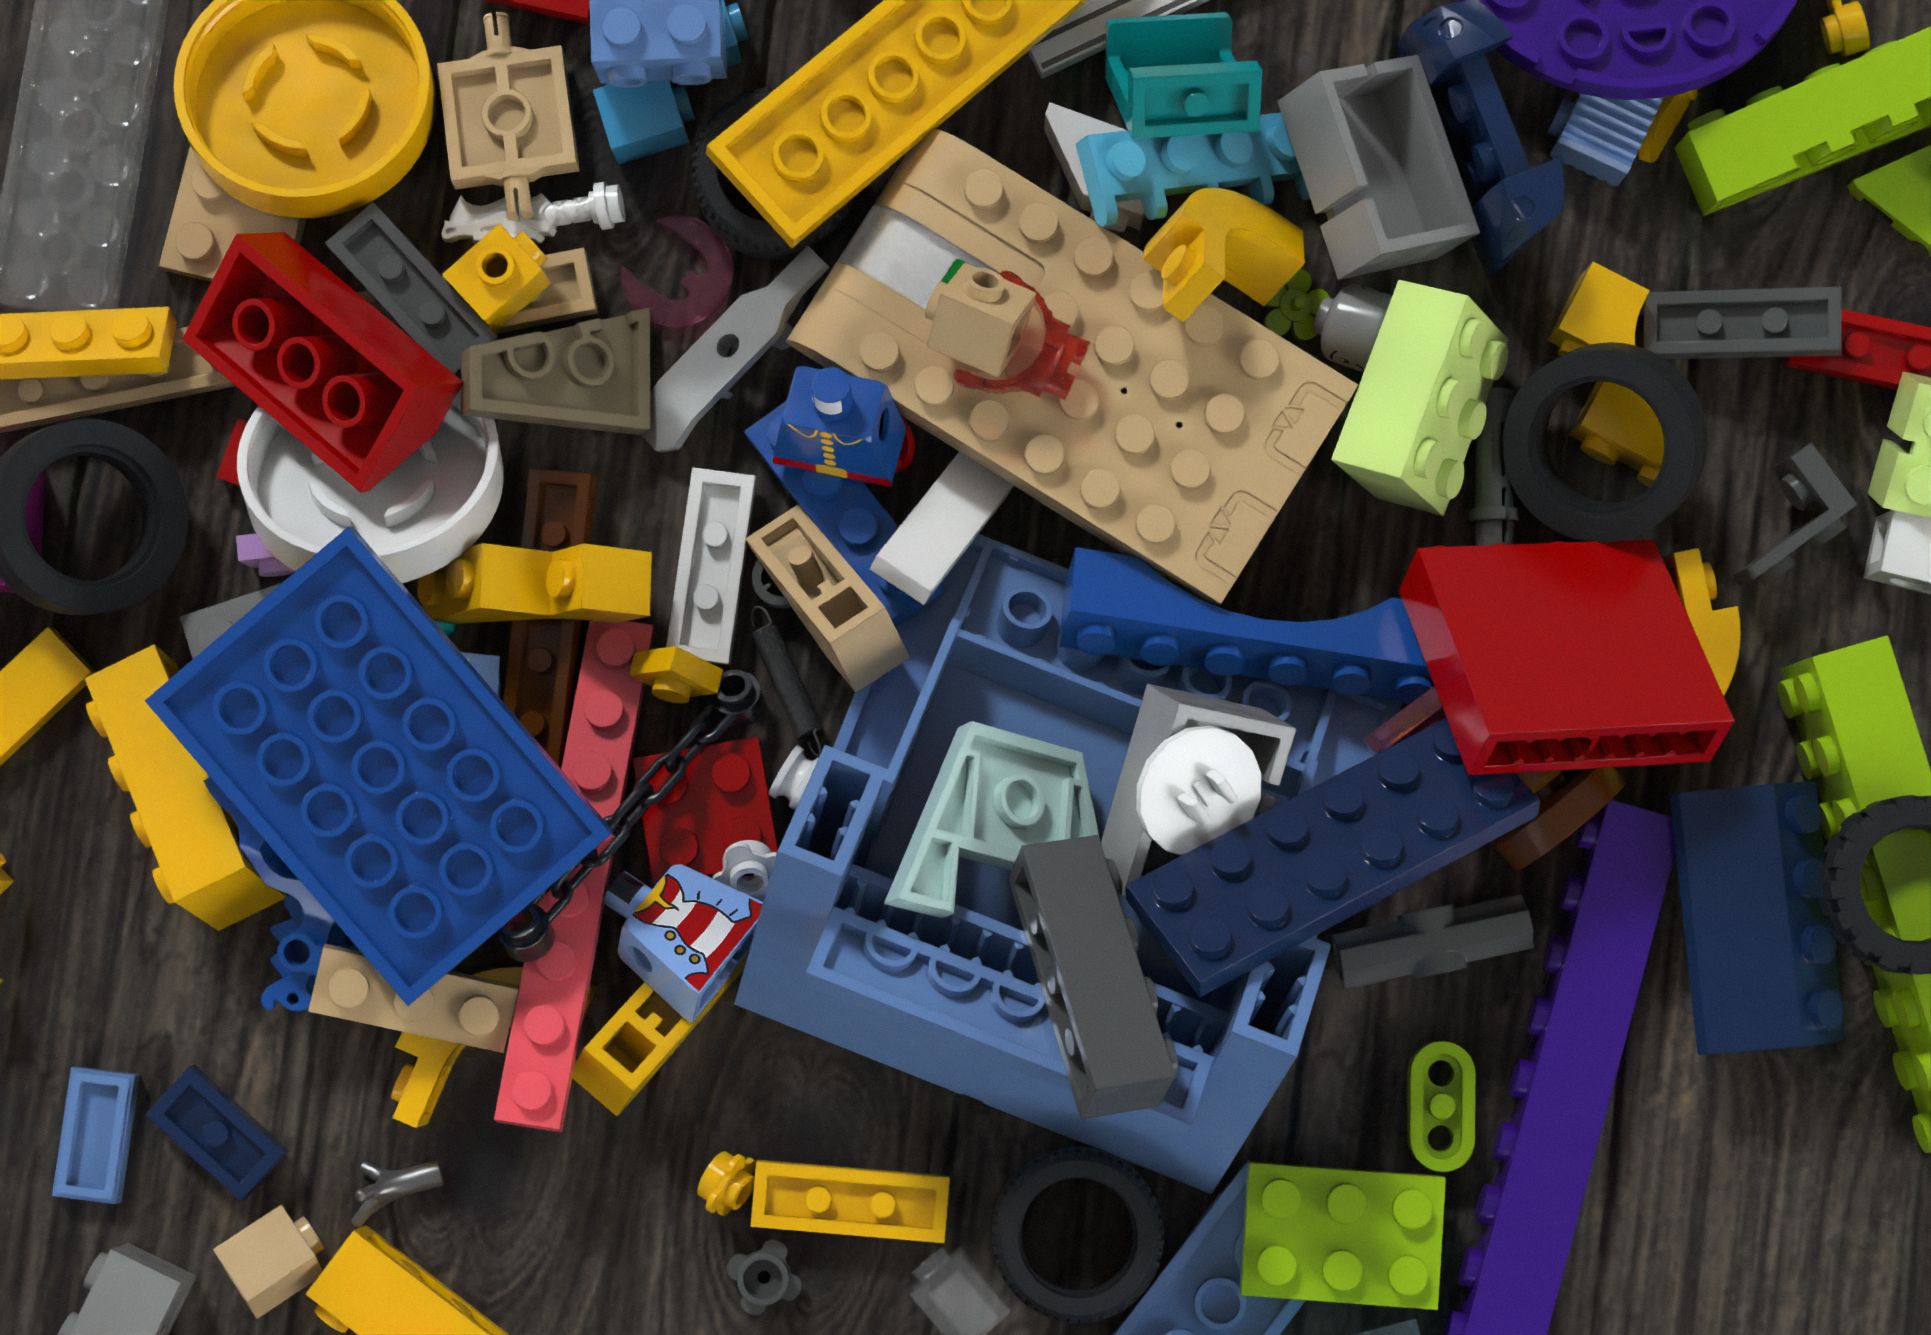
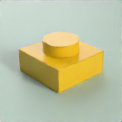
(675, 674)

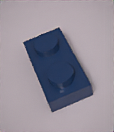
(217, 1132)

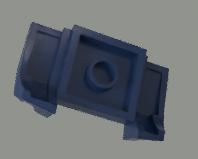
(1514, 197)

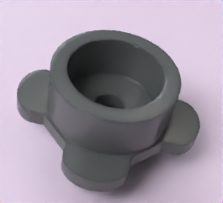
(757, 1294)

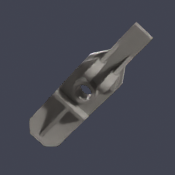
(707, 373)

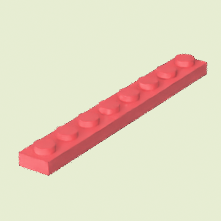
(557, 985)

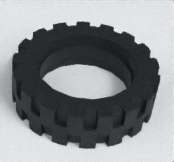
(1842, 884)

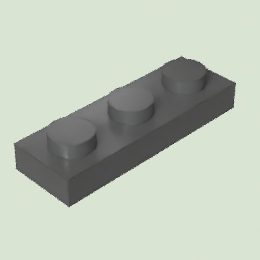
(408, 287)
(1744, 323)

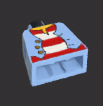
(683, 934)

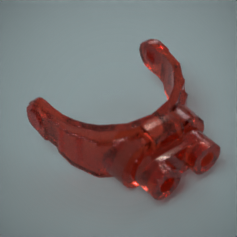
(1051, 366)

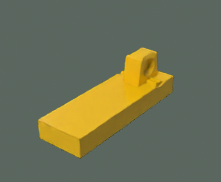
(37, 687)

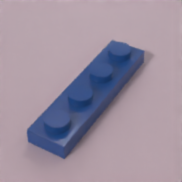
(843, 513)

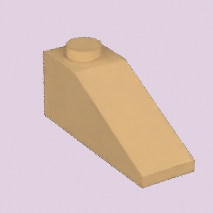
(829, 598)

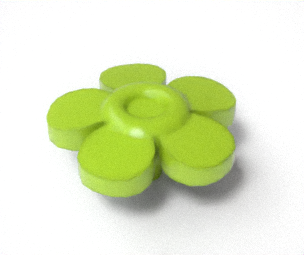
(1295, 307)

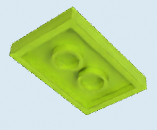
(1342, 1235)

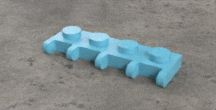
(1153, 168)

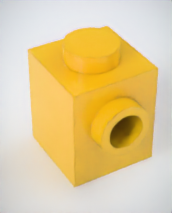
(499, 276)

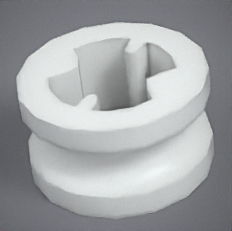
(793, 777)

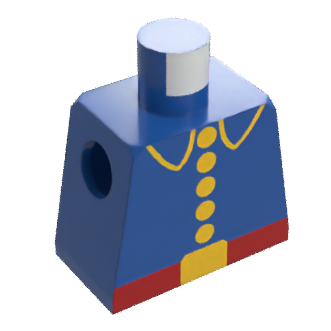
(840, 426)

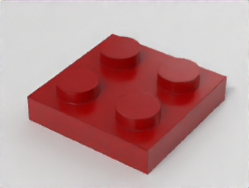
(709, 809)

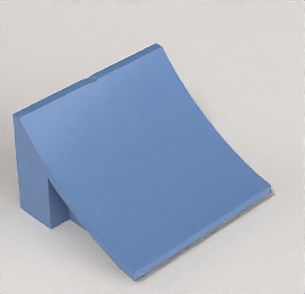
(962, 990)

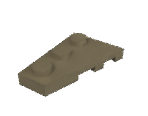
(565, 377)

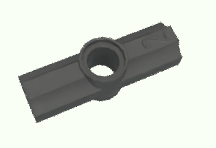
(1432, 941)

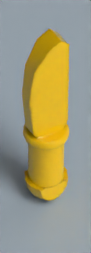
(1664, 123)

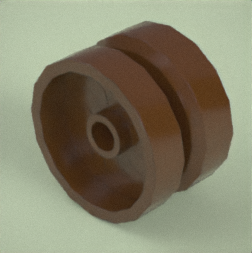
(1564, 806)

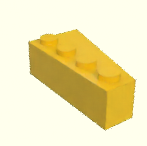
(175, 812)

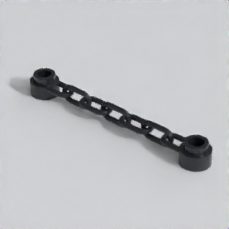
(732, 712)

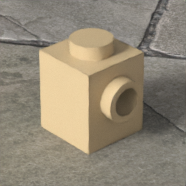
(979, 318)
(271, 1259)

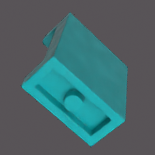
(1180, 76)

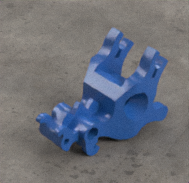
(299, 937)

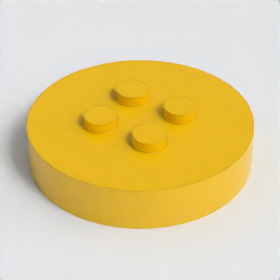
(305, 101)

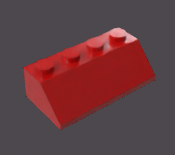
(320, 358)

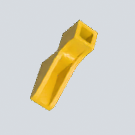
(1614, 418)
(529, 584)

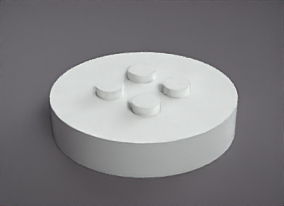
(411, 519)

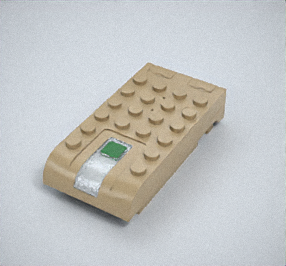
(1173, 427)

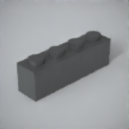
(1092, 977)

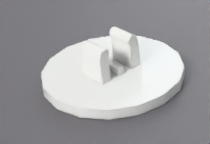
(1197, 788)

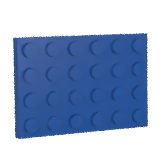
(379, 765)

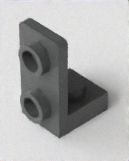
(1809, 486)

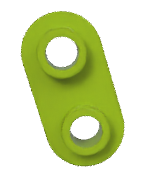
(1443, 1105)

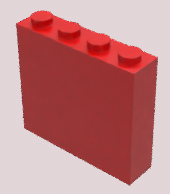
(1563, 656)

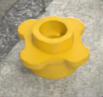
(727, 1182)

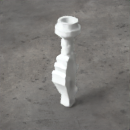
(473, 222)

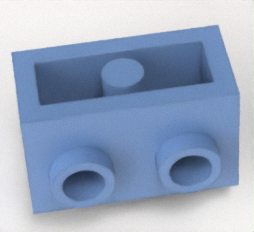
(658, 41)

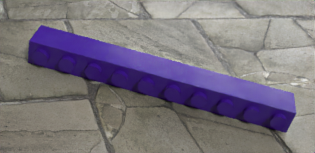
(1567, 1074)

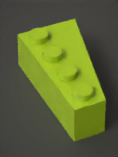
(1809, 125)

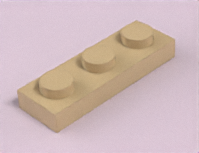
(453, 1010)

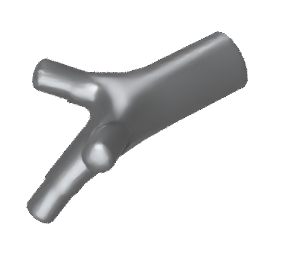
(393, 1185)

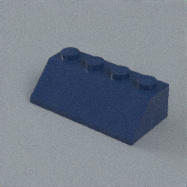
(1755, 919)

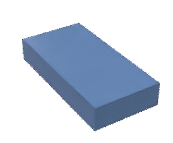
(96, 1135)

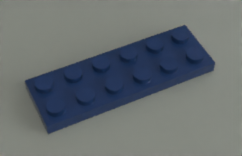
(1324, 856)

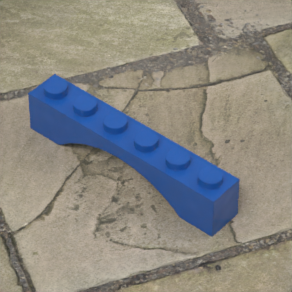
(1131, 611)

